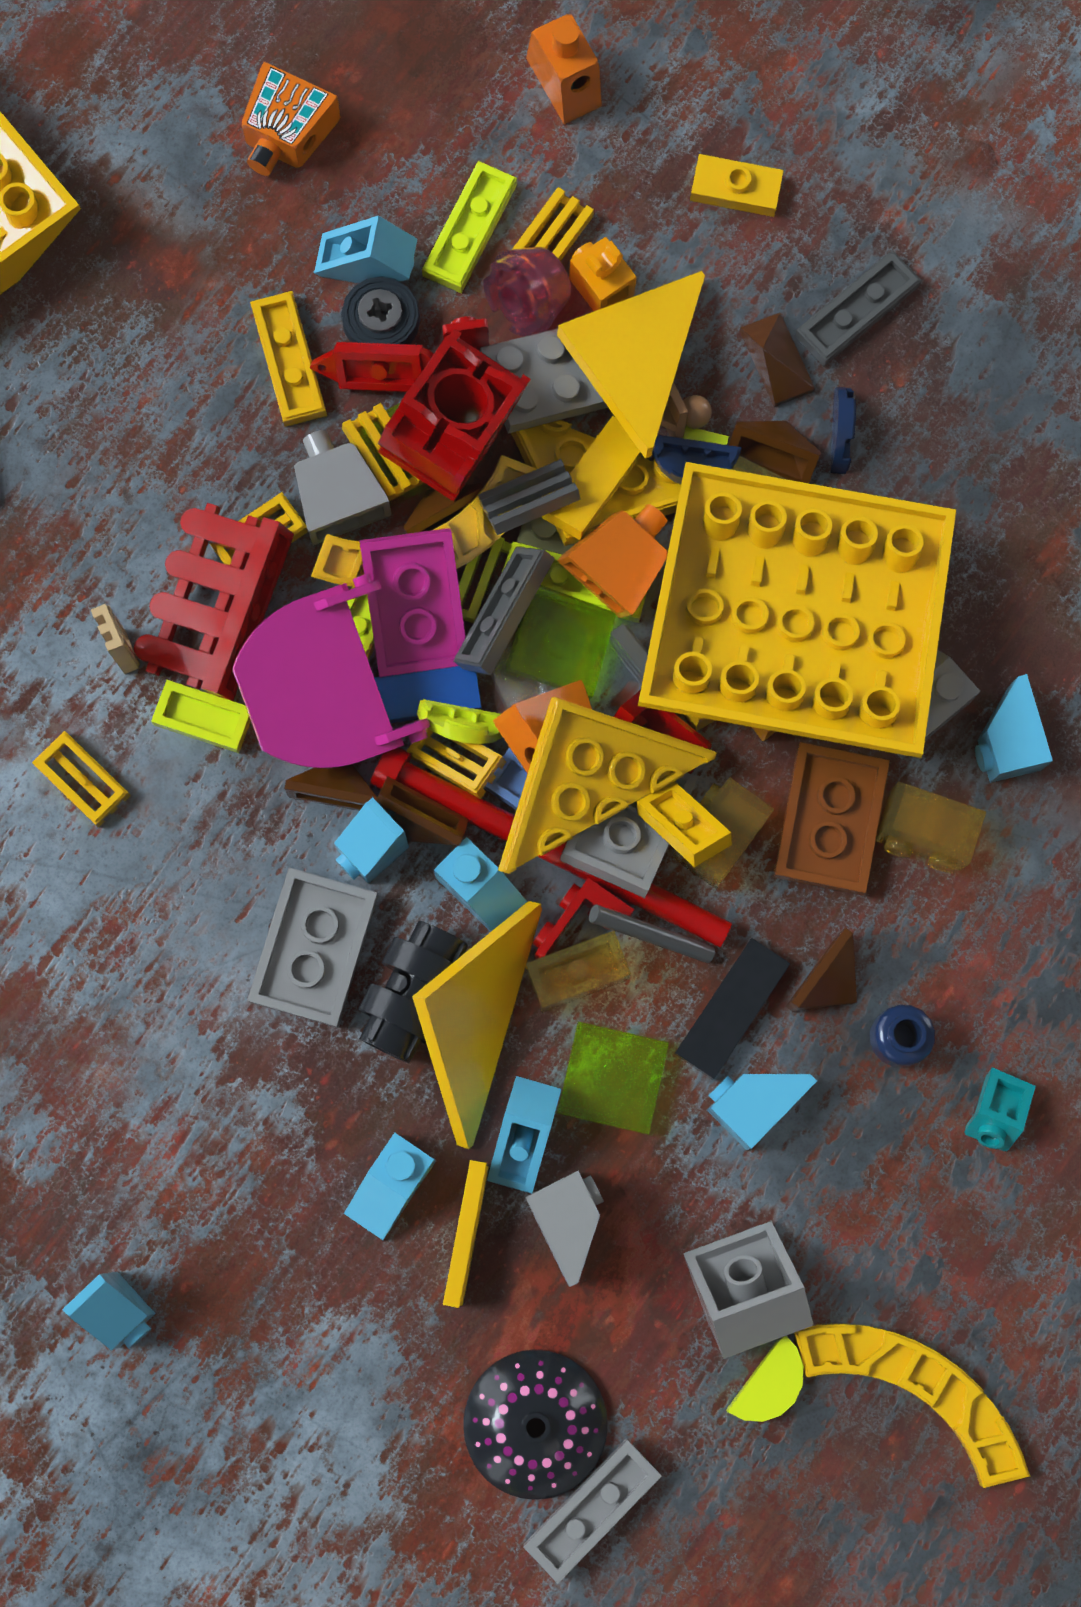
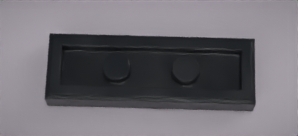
(732, 1008)

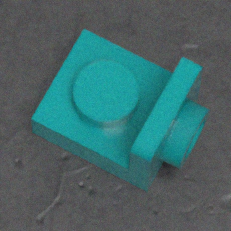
(1000, 1110)

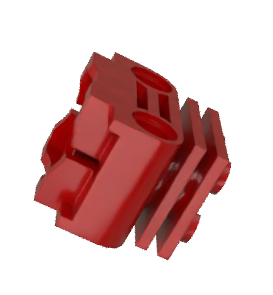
(451, 416)

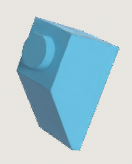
(366, 251)
(1014, 736)
(370, 842)
(479, 885)
(756, 1103)
(524, 1134)
(389, 1186)
(111, 1311)

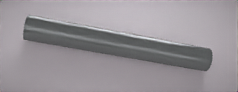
(651, 933)

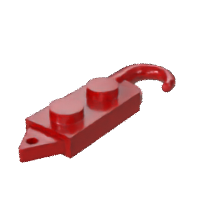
(373, 365)

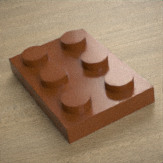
(831, 819)

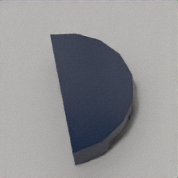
(842, 429)
(674, 452)

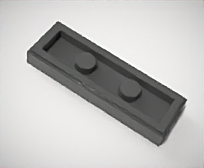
(857, 308)
(503, 610)

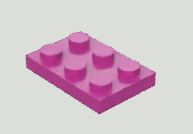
(419, 607)

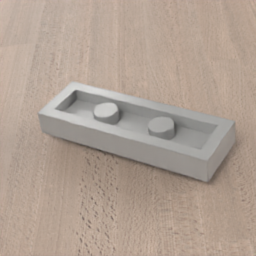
(592, 1510)

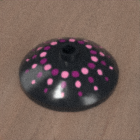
(526, 1388)

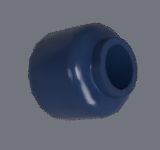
(902, 1036)

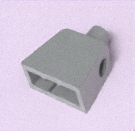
(337, 489)

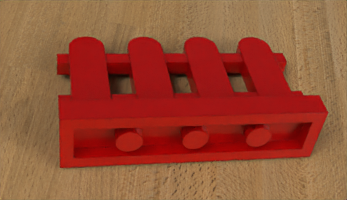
(239, 609)

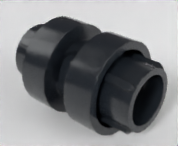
(392, 1011)

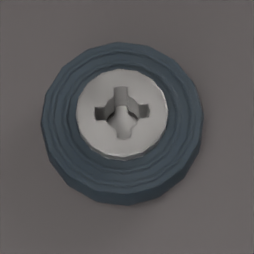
(371, 298)

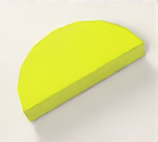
(460, 722)
(772, 1385)

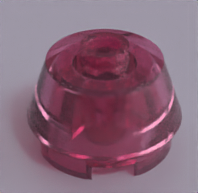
(527, 288)

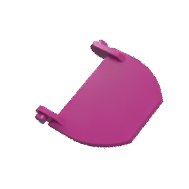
(314, 685)

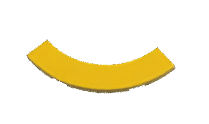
(471, 533)
(929, 1377)

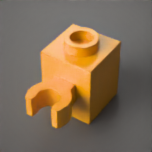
(601, 274)

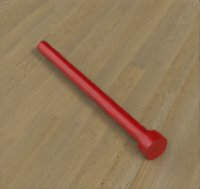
(499, 822)

